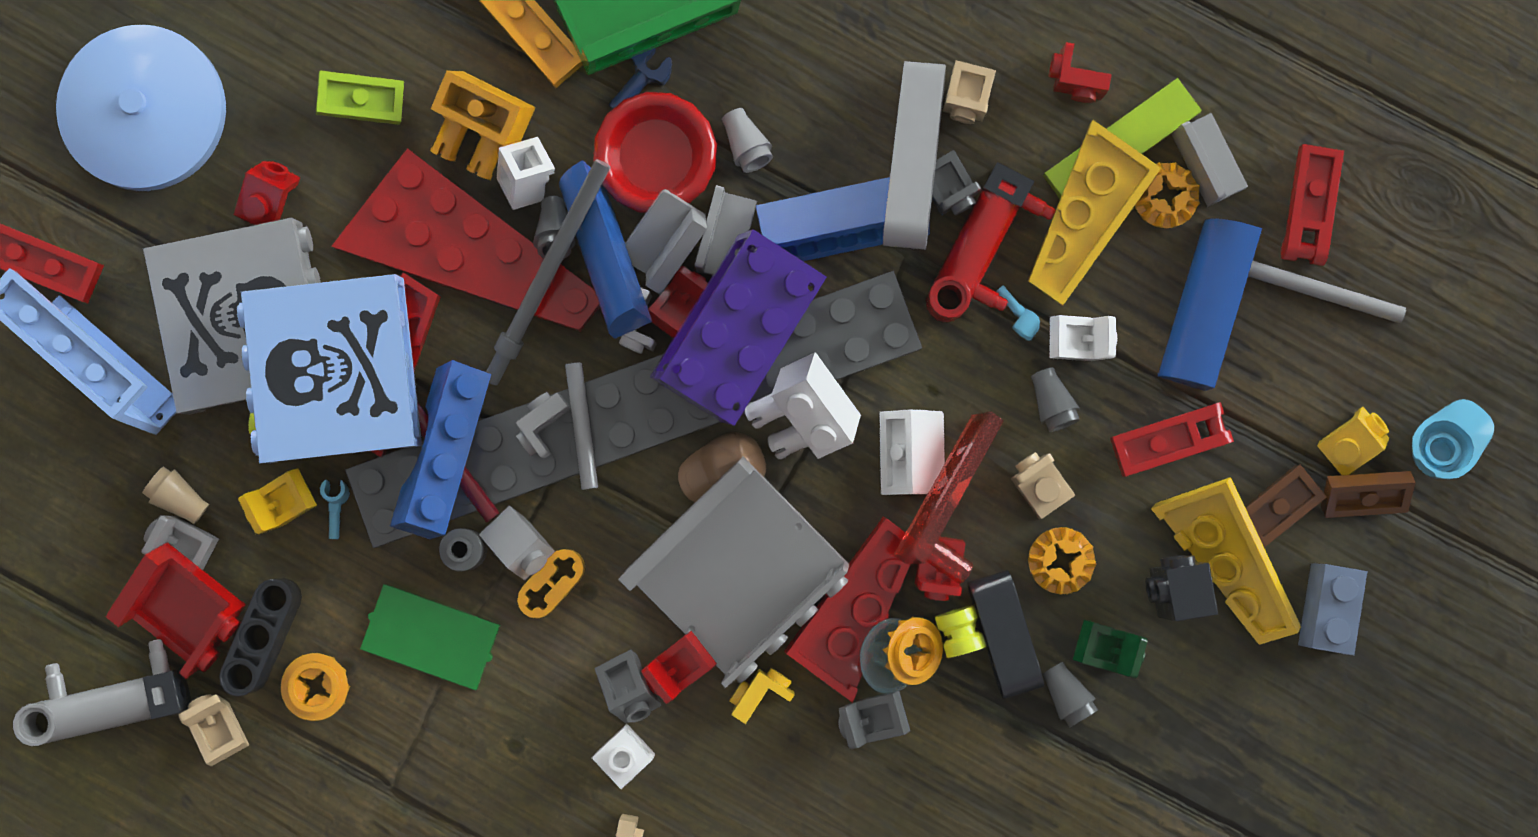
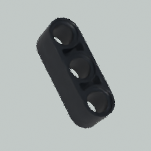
(1005, 634)
(244, 648)

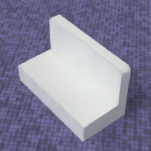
(910, 450)

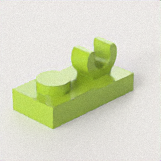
(359, 97)

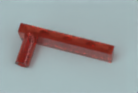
(922, 540)

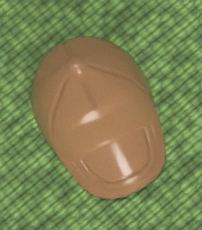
(714, 459)

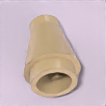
(175, 495)

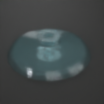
(874, 658)

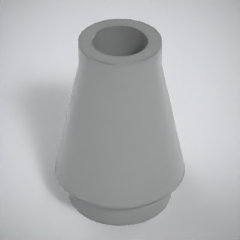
(746, 141)

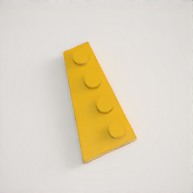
(1094, 203)
(1220, 532)

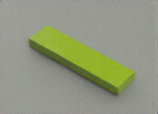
(1139, 128)

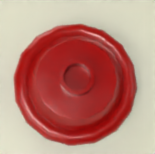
(655, 146)

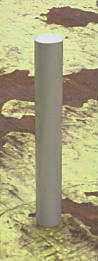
(581, 426)

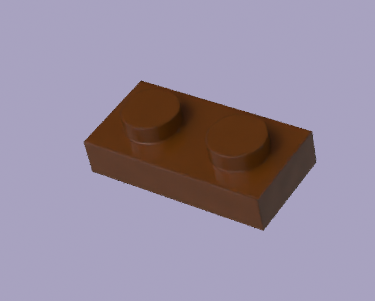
(1368, 494)
(1283, 503)

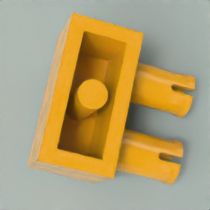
(484, 109)

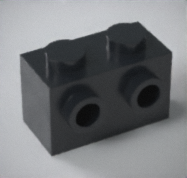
(1181, 588)

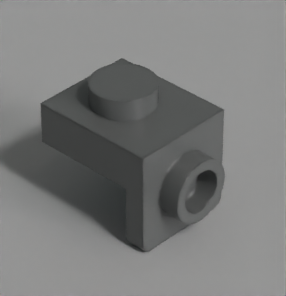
(953, 186)
(873, 719)

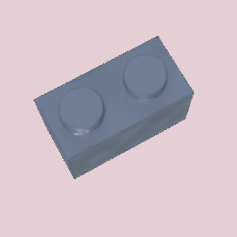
(1332, 608)

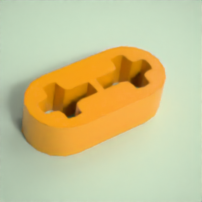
(559, 589)

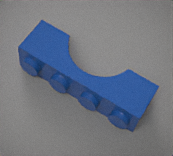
(452, 418)

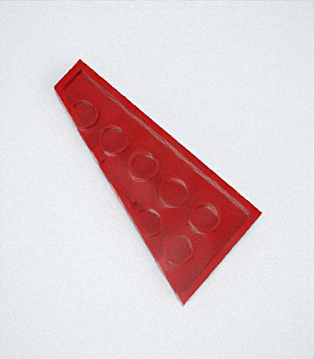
(447, 237)

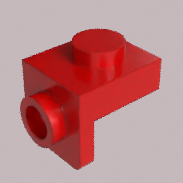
(1082, 84)
(265, 192)
(677, 300)
(935, 583)
(678, 667)

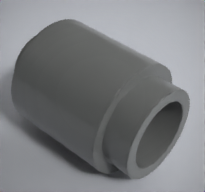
(476, 549)

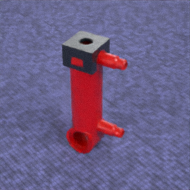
(980, 239)

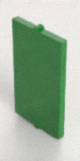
(430, 637)

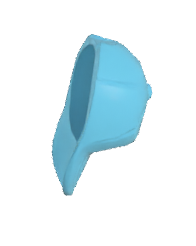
(1452, 440)

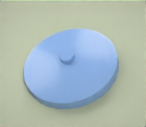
(141, 108)

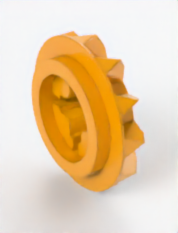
(1158, 211)
(1043, 554)
(920, 665)
(295, 690)

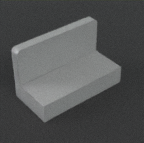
(1209, 159)
(726, 219)
(665, 238)

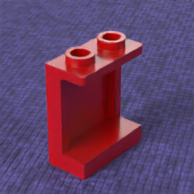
(179, 607)

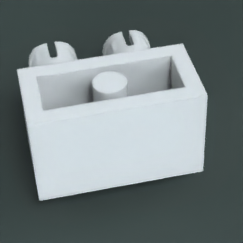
(813, 404)

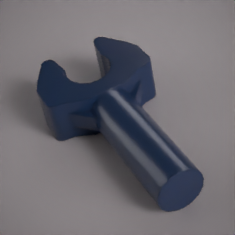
(643, 76)

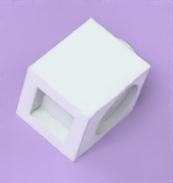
(623, 756)

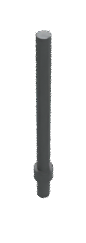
(510, 342)

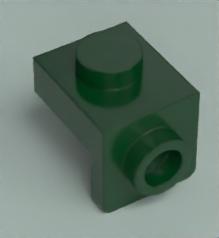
(1110, 649)

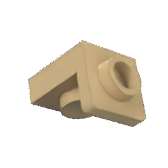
(1041, 484)

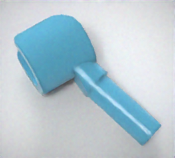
(1028, 321)
(334, 506)

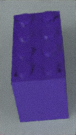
(738, 326)

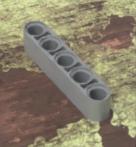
(914, 155)

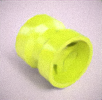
(960, 630)

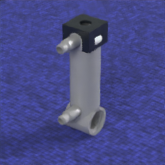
(106, 706)

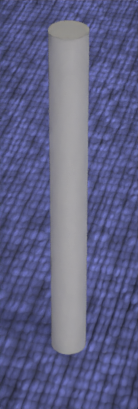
(1327, 292)

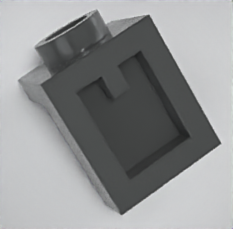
(626, 688)

